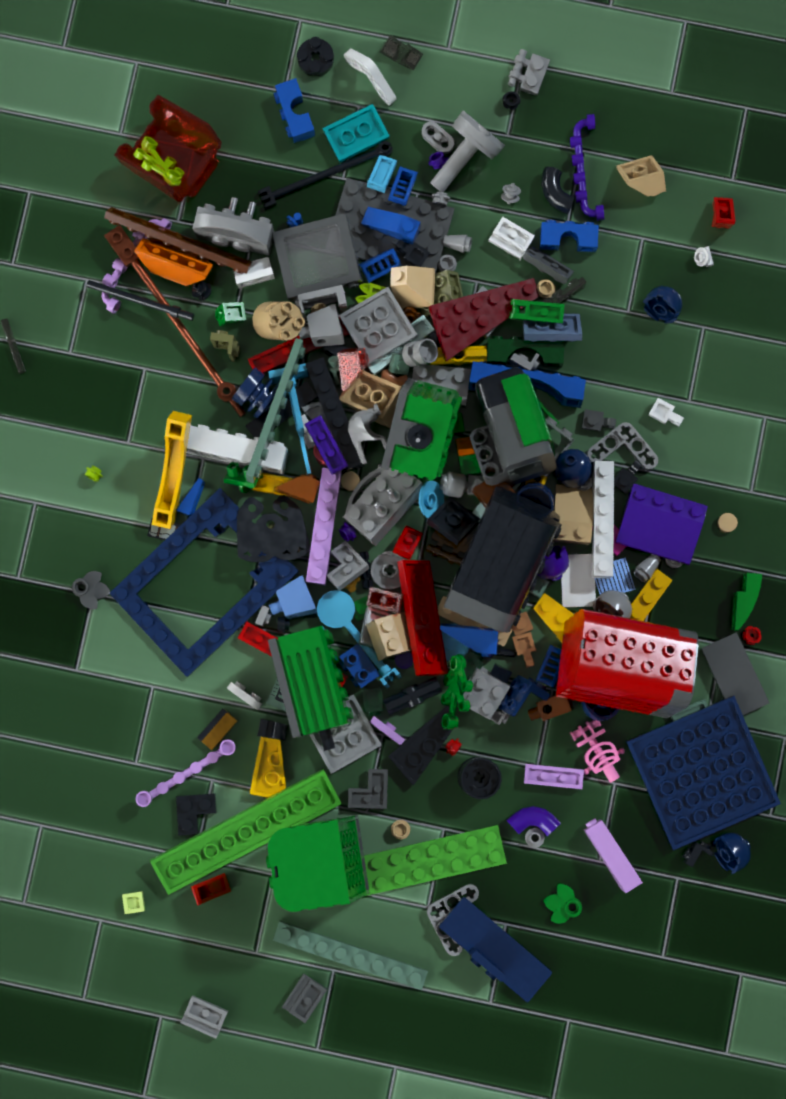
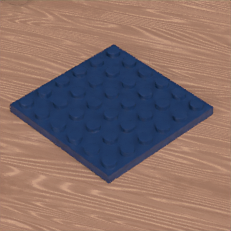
(703, 772)

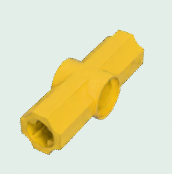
(471, 354)

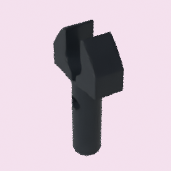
(502, 652)

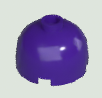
(555, 564)

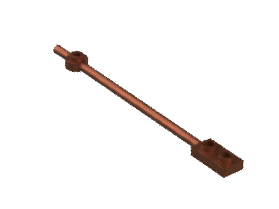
(126, 251)

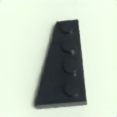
(421, 747)

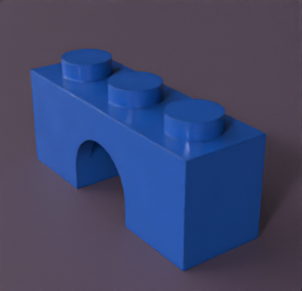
(289, 95)
(584, 234)

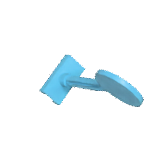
(276, 376)
(336, 611)

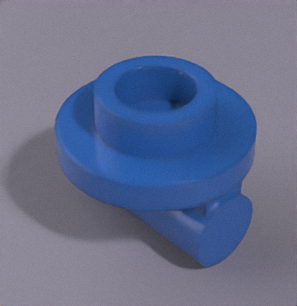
(295, 221)

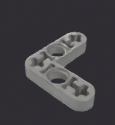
(622, 439)
(437, 920)

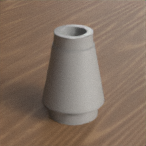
(458, 242)
(647, 567)

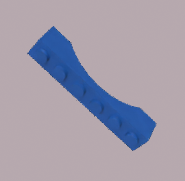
(566, 390)

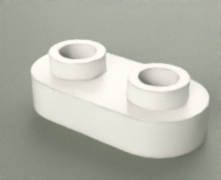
(252, 699)

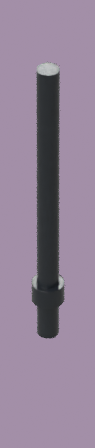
(174, 311)

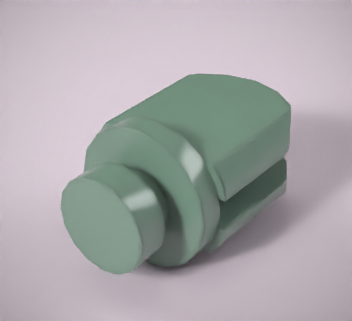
(333, 367)

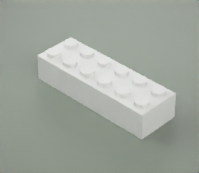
(234, 448)

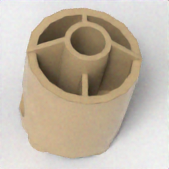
(278, 320)

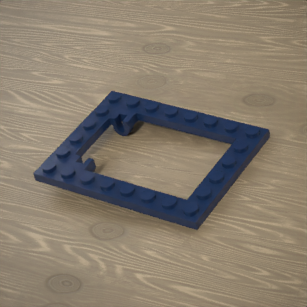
(269, 576)

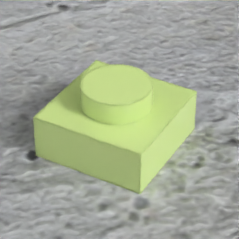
(133, 902)

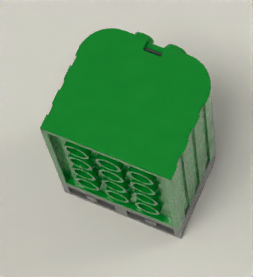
(318, 864)

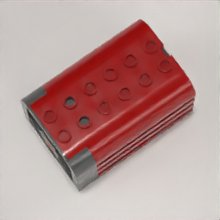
(627, 664)

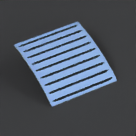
(620, 581)

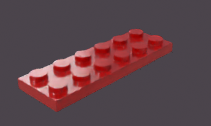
(422, 617)

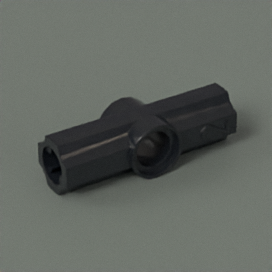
(412, 695)

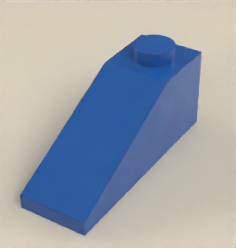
(392, 224)
(476, 638)

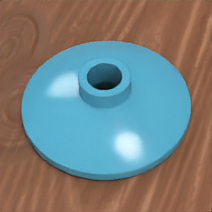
(430, 498)

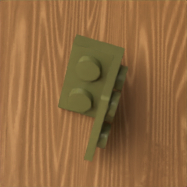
(446, 288)

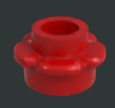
(752, 630)
(453, 746)

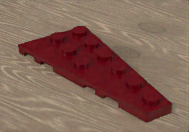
(472, 316)

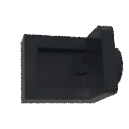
(692, 854)

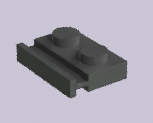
(304, 998)

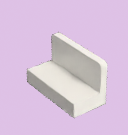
(259, 272)

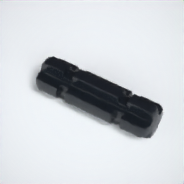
(367, 582)

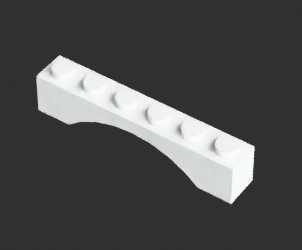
(602, 519)

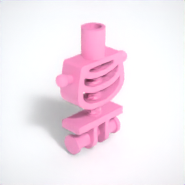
(607, 766)

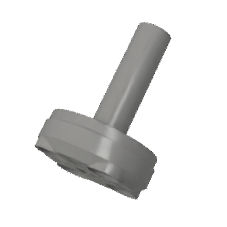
(475, 138)

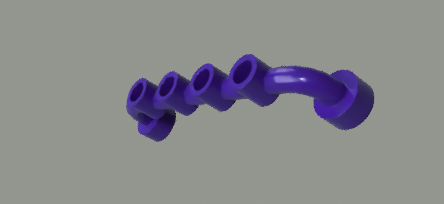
(578, 161)

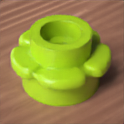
(93, 473)

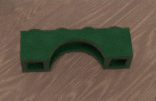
(500, 350)

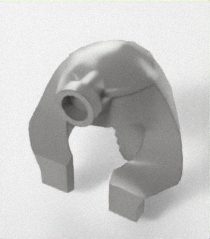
(360, 429)

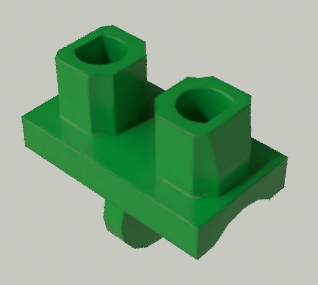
(238, 477)

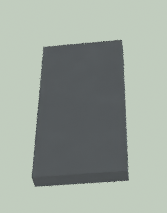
(735, 673)

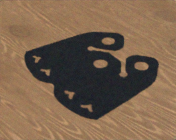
(271, 541)

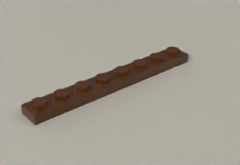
(172, 238)

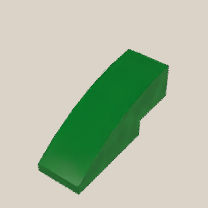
(745, 599)

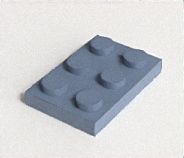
(552, 332)

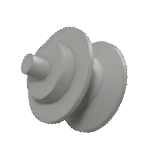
(510, 193)

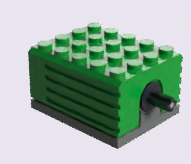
(421, 429)
(311, 683)

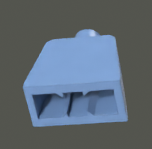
(294, 600)

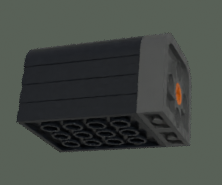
(503, 560)

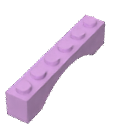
(323, 527)

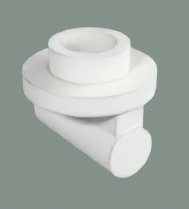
(703, 257)

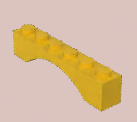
(175, 454)

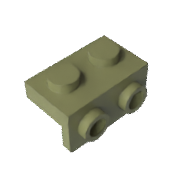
(223, 340)

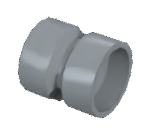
(420, 352)

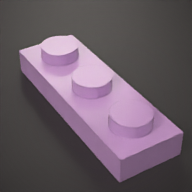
(553, 776)

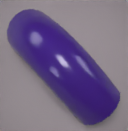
(533, 817)

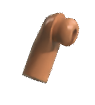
(385, 374)

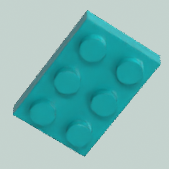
(356, 133)

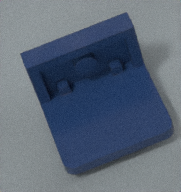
(519, 691)

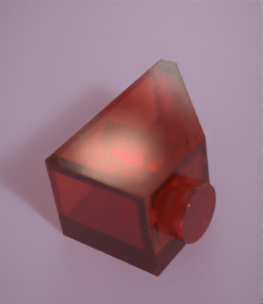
(351, 365)
(385, 599)

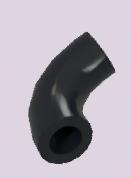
(553, 192)

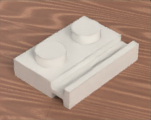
(511, 238)

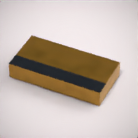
(217, 729)

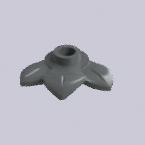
(93, 589)

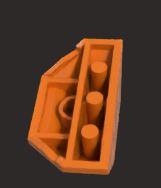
(172, 262)

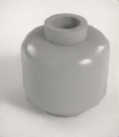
(454, 484)

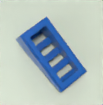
(405, 174)
(370, 262)
(190, 502)
(540, 678)

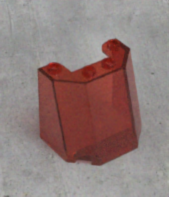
(182, 138)

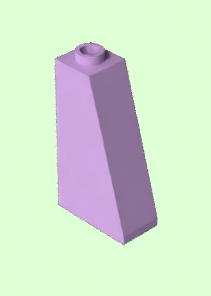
(612, 855)

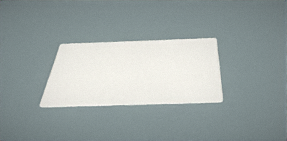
(577, 584)

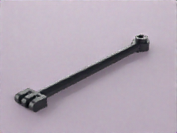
(271, 196)

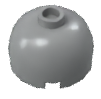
(613, 603)

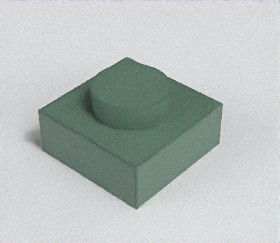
(398, 365)

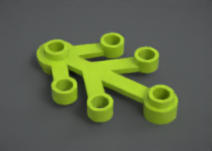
(155, 162)

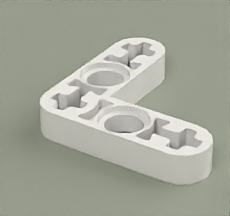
(368, 67)

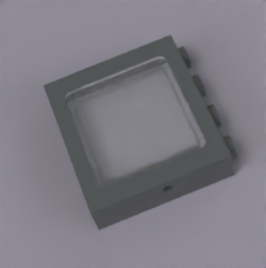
(317, 256)

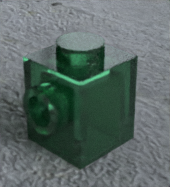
(472, 661)

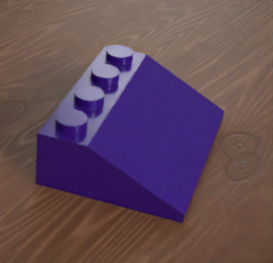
(661, 524)

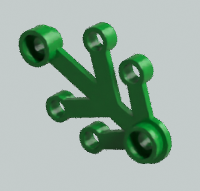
(454, 692)

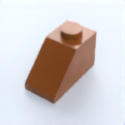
(300, 488)

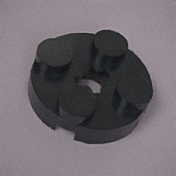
(315, 46)

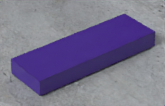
(326, 445)

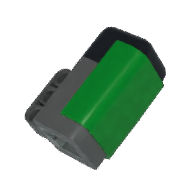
(514, 430)

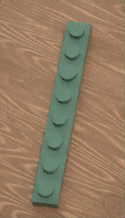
(273, 418)
(350, 955)

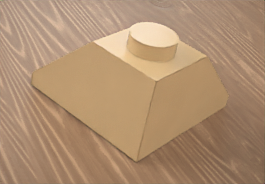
(643, 175)
(413, 286)

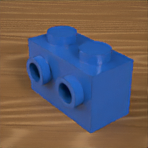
(359, 665)

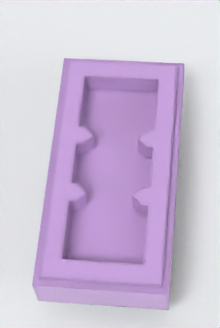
(388, 729)

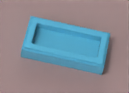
(382, 173)

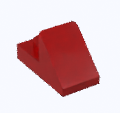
(723, 213)
(407, 542)
(210, 889)

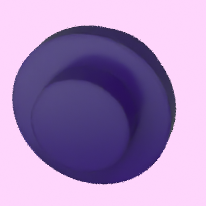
(404, 660)

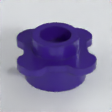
(437, 160)
(347, 532)

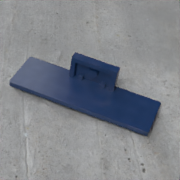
(495, 950)

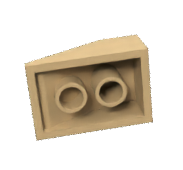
(370, 391)
(575, 514)
(389, 636)

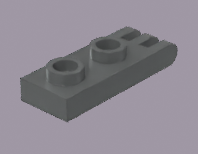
(548, 265)

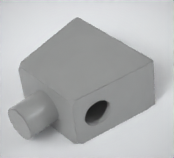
(324, 327)

